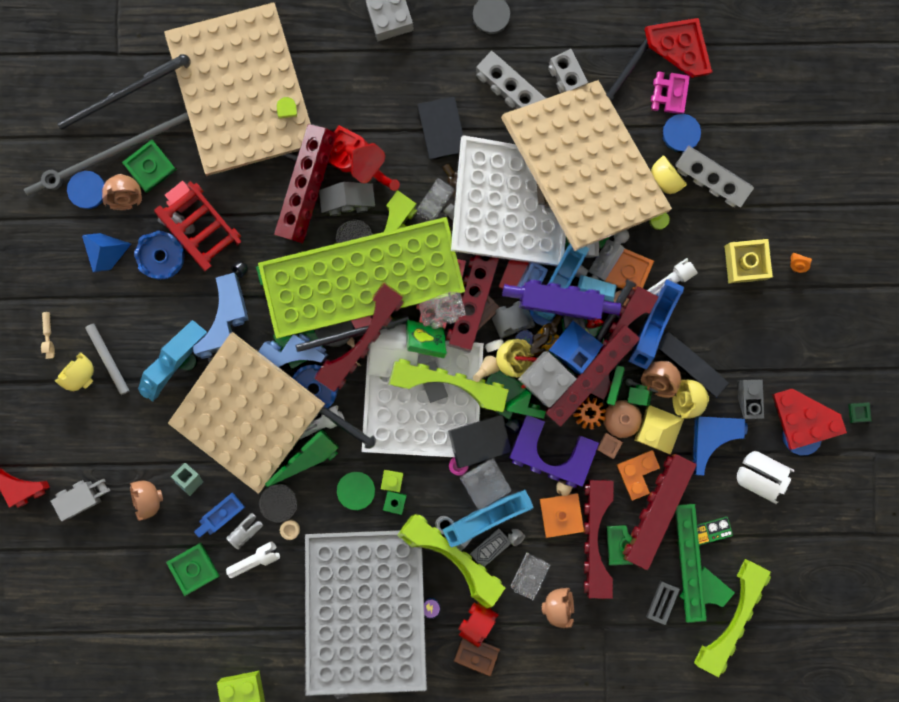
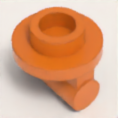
(800, 263)

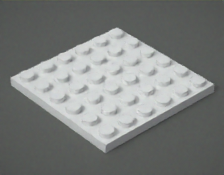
(500, 208)
(405, 418)

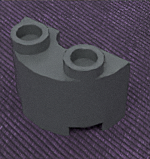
(512, 320)

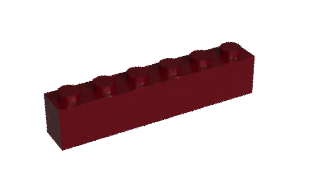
(659, 511)

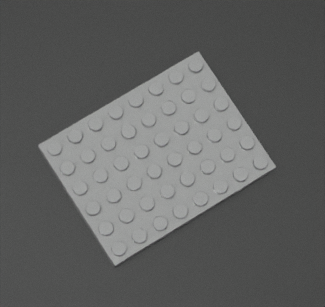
(363, 614)

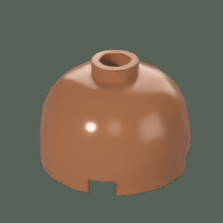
(121, 192)
(663, 378)
(622, 419)
(145, 499)
(559, 607)

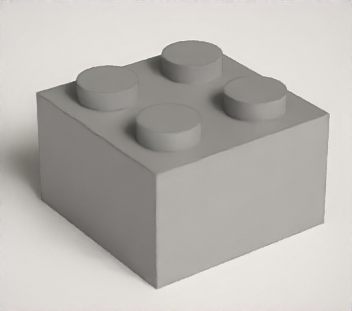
(389, 18)
(547, 379)

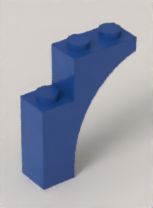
(655, 323)

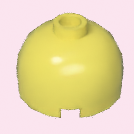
(667, 176)
(506, 354)
(76, 374)
(690, 399)

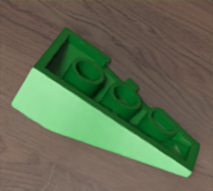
(314, 452)

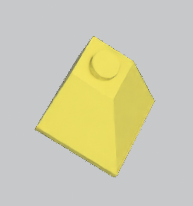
(659, 429)

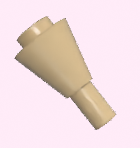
(488, 367)

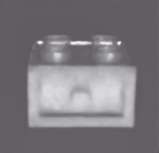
(485, 483)

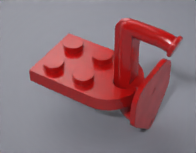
(362, 159)

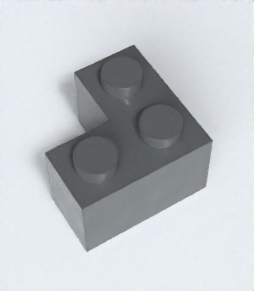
(347, 198)

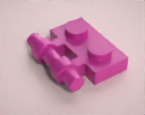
(676, 93)

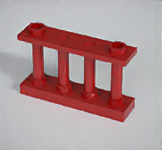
(192, 243)

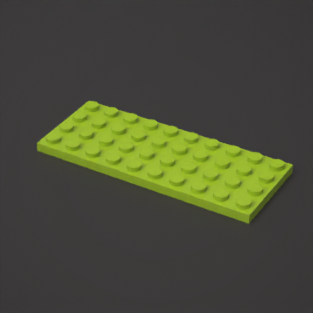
(340, 279)

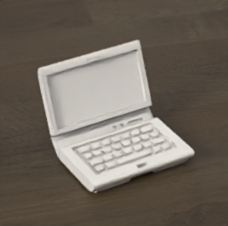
(390, 348)

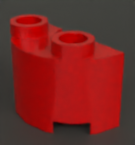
(478, 624)

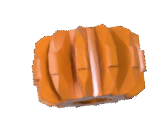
(593, 407)

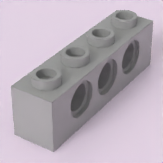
(493, 63)
(692, 156)

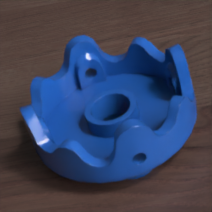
(146, 253)
(306, 376)

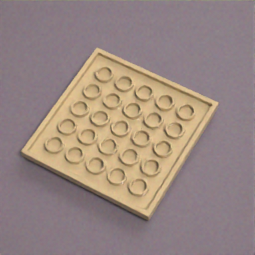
(246, 413)

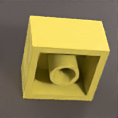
(748, 261)

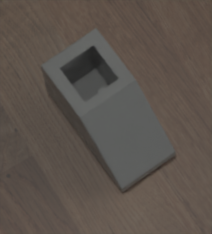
(751, 398)

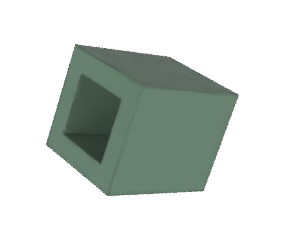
(187, 479)

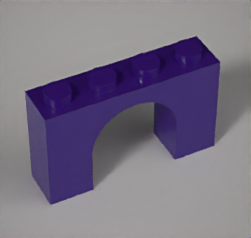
(573, 470)

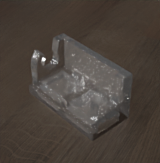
(530, 576)

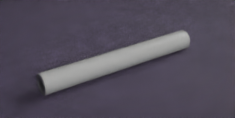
(107, 359)

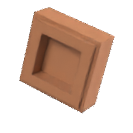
(609, 445)

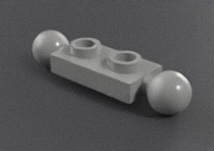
(608, 256)

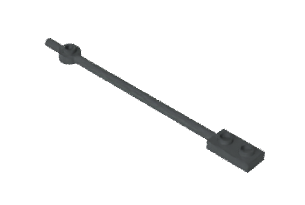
(49, 174)

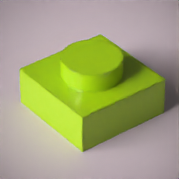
(392, 480)

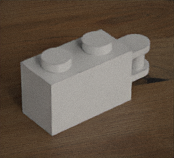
(78, 499)

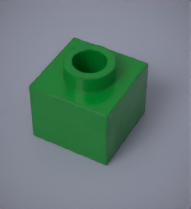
(640, 395)
(401, 498)

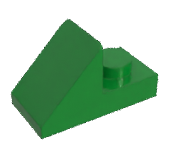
(521, 405)

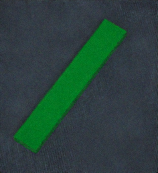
(690, 563)

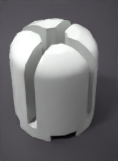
(758, 483)

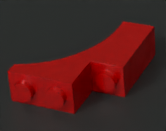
(19, 491)

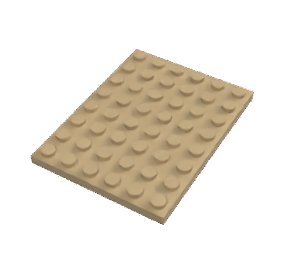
(234, 88)
(586, 164)

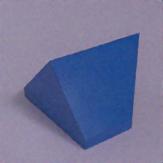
(104, 251)

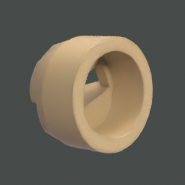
(562, 488)

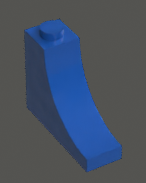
(710, 434)

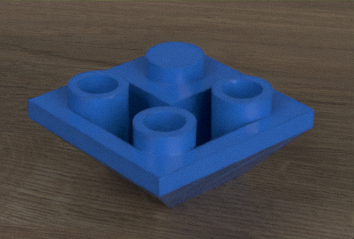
(576, 348)

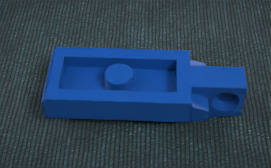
(220, 515)

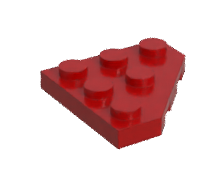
(681, 45)
(806, 419)

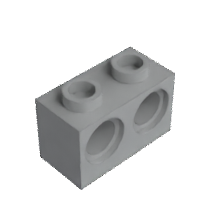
(572, 71)

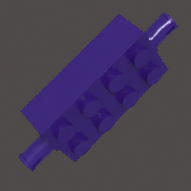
(561, 301)

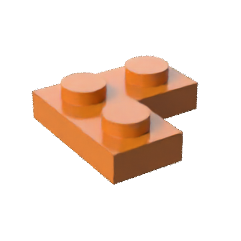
(632, 472)

